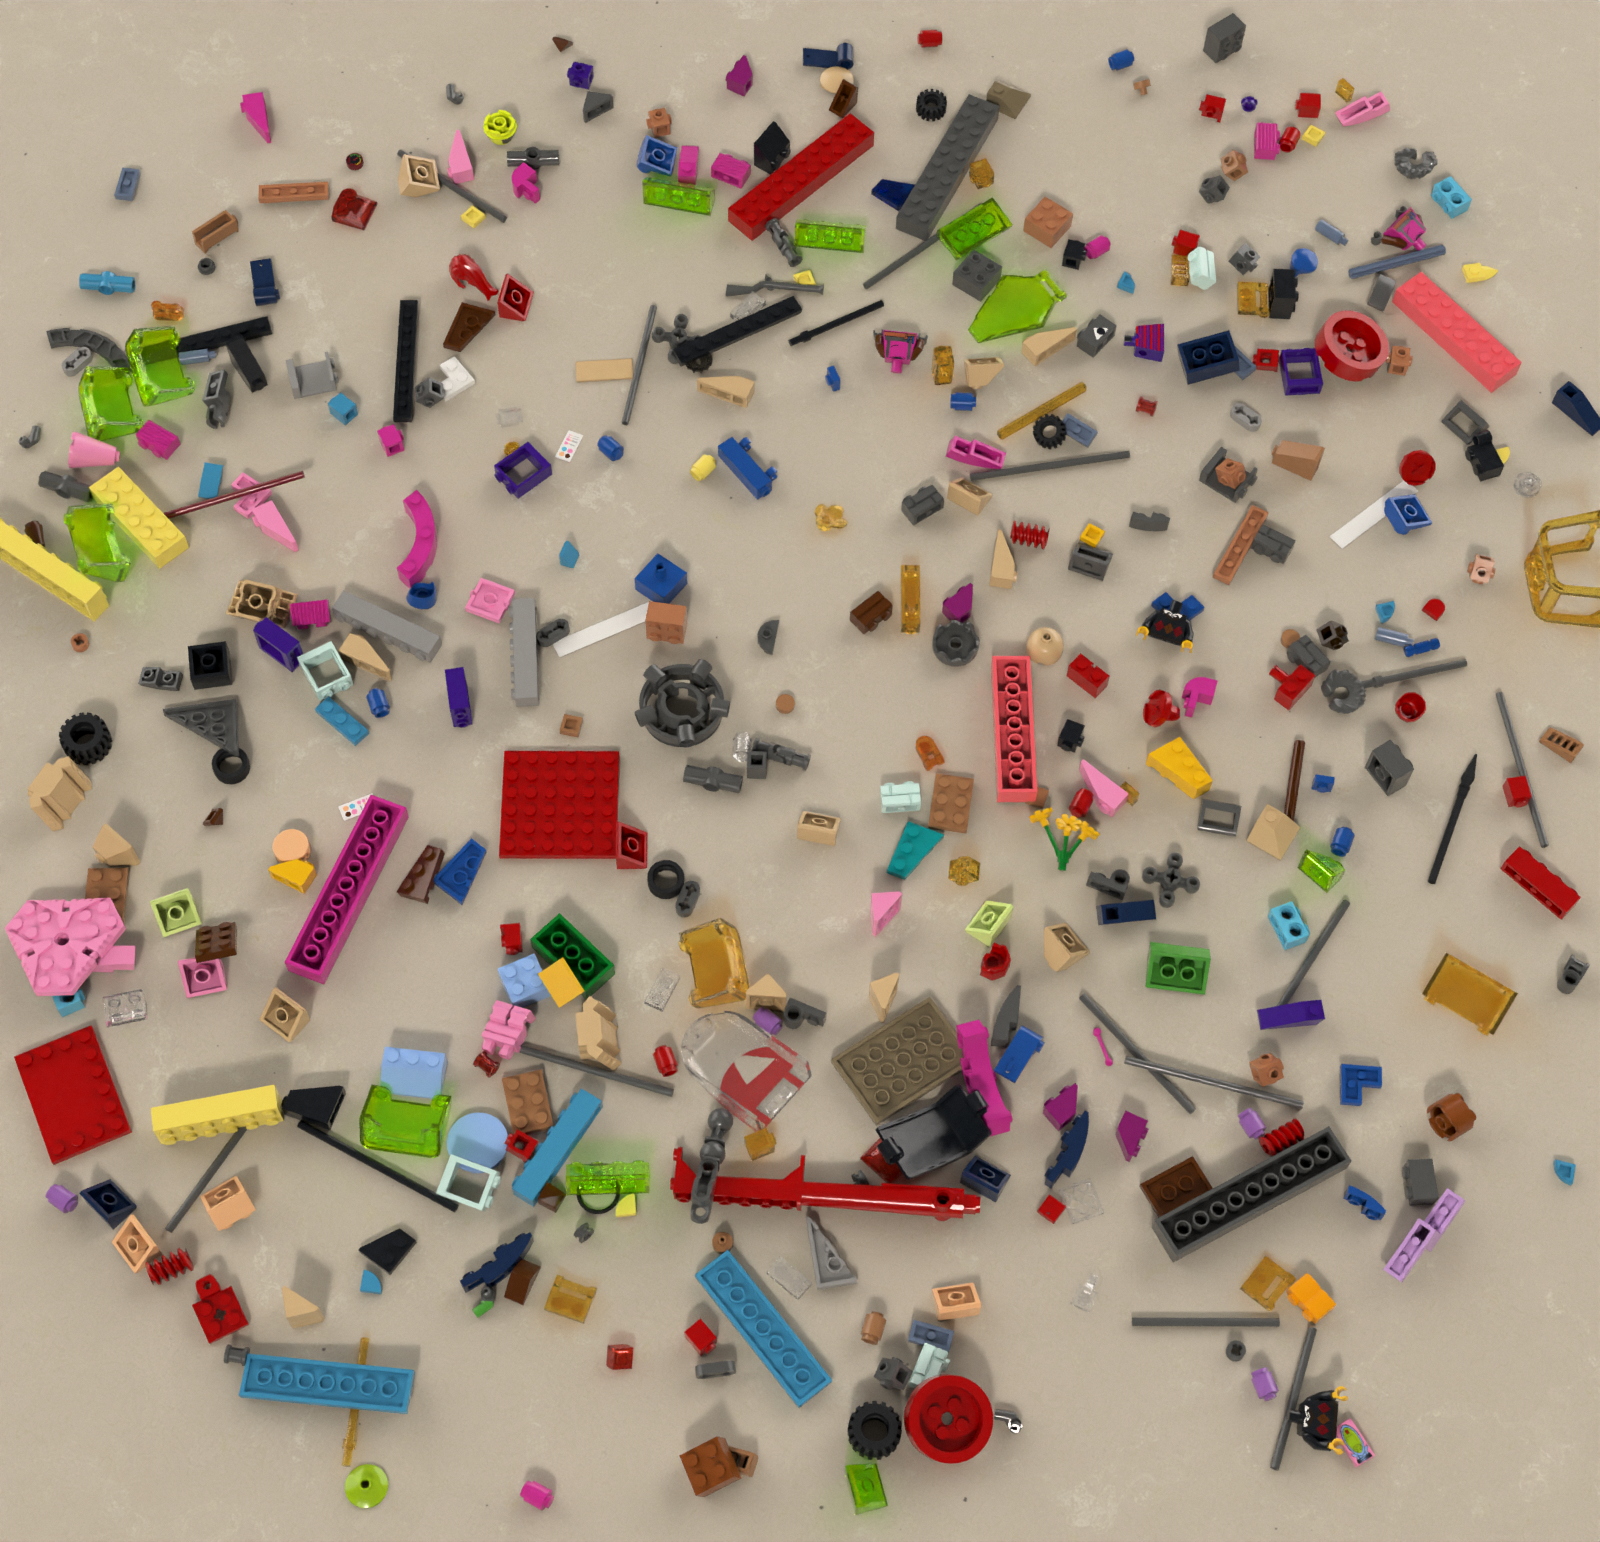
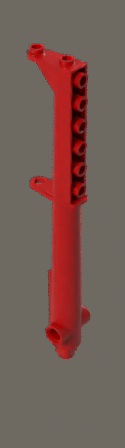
(793, 1193)

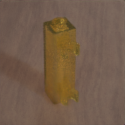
(910, 598)

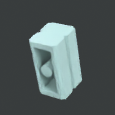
(1202, 268)
(900, 797)
(929, 1364)

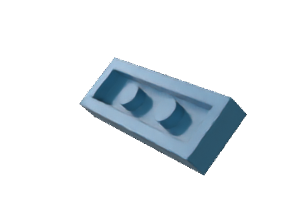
(341, 721)

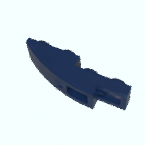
(1073, 1145)
(506, 1257)

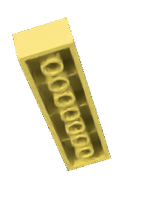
(51, 572)

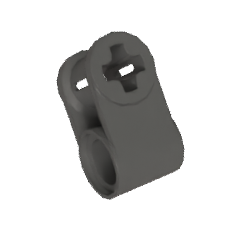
(1573, 972)

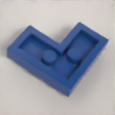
(1191, 606)
(1354, 1078)

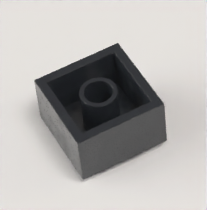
(1282, 293)
(210, 665)

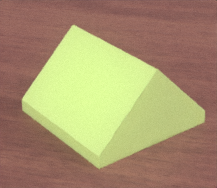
(176, 912)
(990, 921)

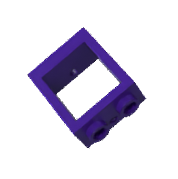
(1301, 386)
(512, 460)
(278, 643)
(458, 697)

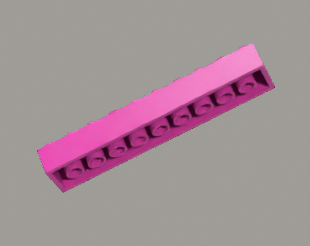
(346, 889)

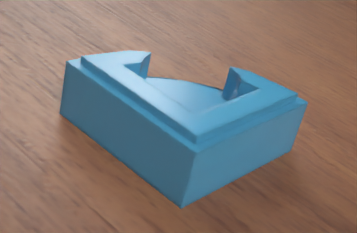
(1126, 283)
(1385, 611)
(1564, 1171)
(370, 1283)

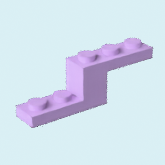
(1424, 1235)

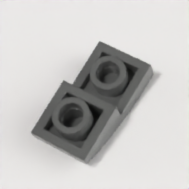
(1381, 292)
(1157, 522)
(158, 679)

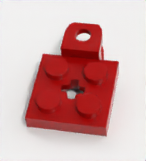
(213, 1300)

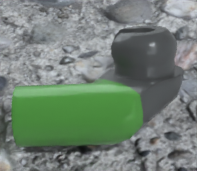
(487, 1302)

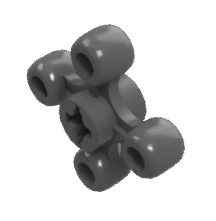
(660, 335)
(1177, 880)

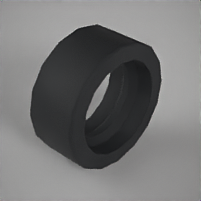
(232, 778)
(666, 865)

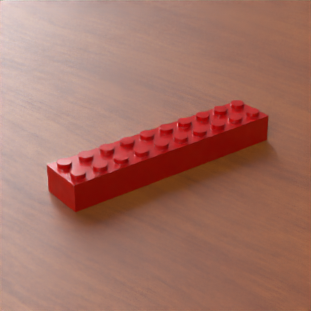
(801, 176)

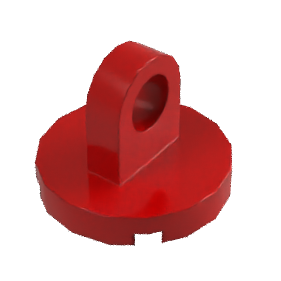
(1417, 467)
(1160, 709)

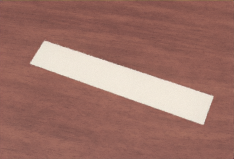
(1369, 516)
(601, 630)

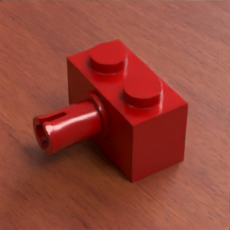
(1292, 686)

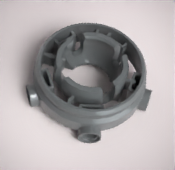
(689, 730)

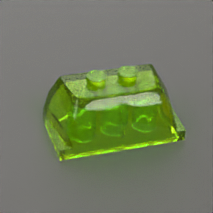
(973, 229)

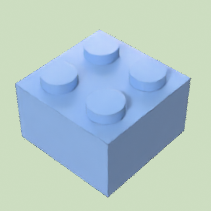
(523, 982)

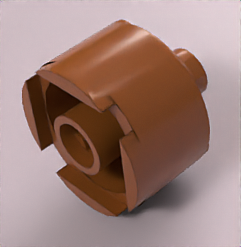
(1451, 1117)

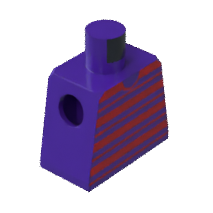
(1147, 342)

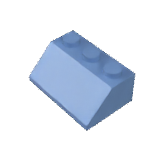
(413, 1072)

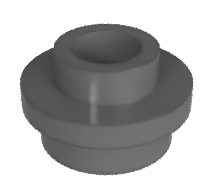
(206, 262)

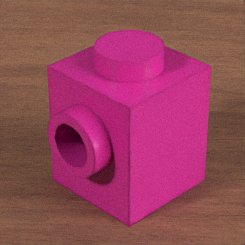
(391, 440)

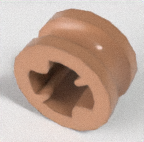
(76, 638)

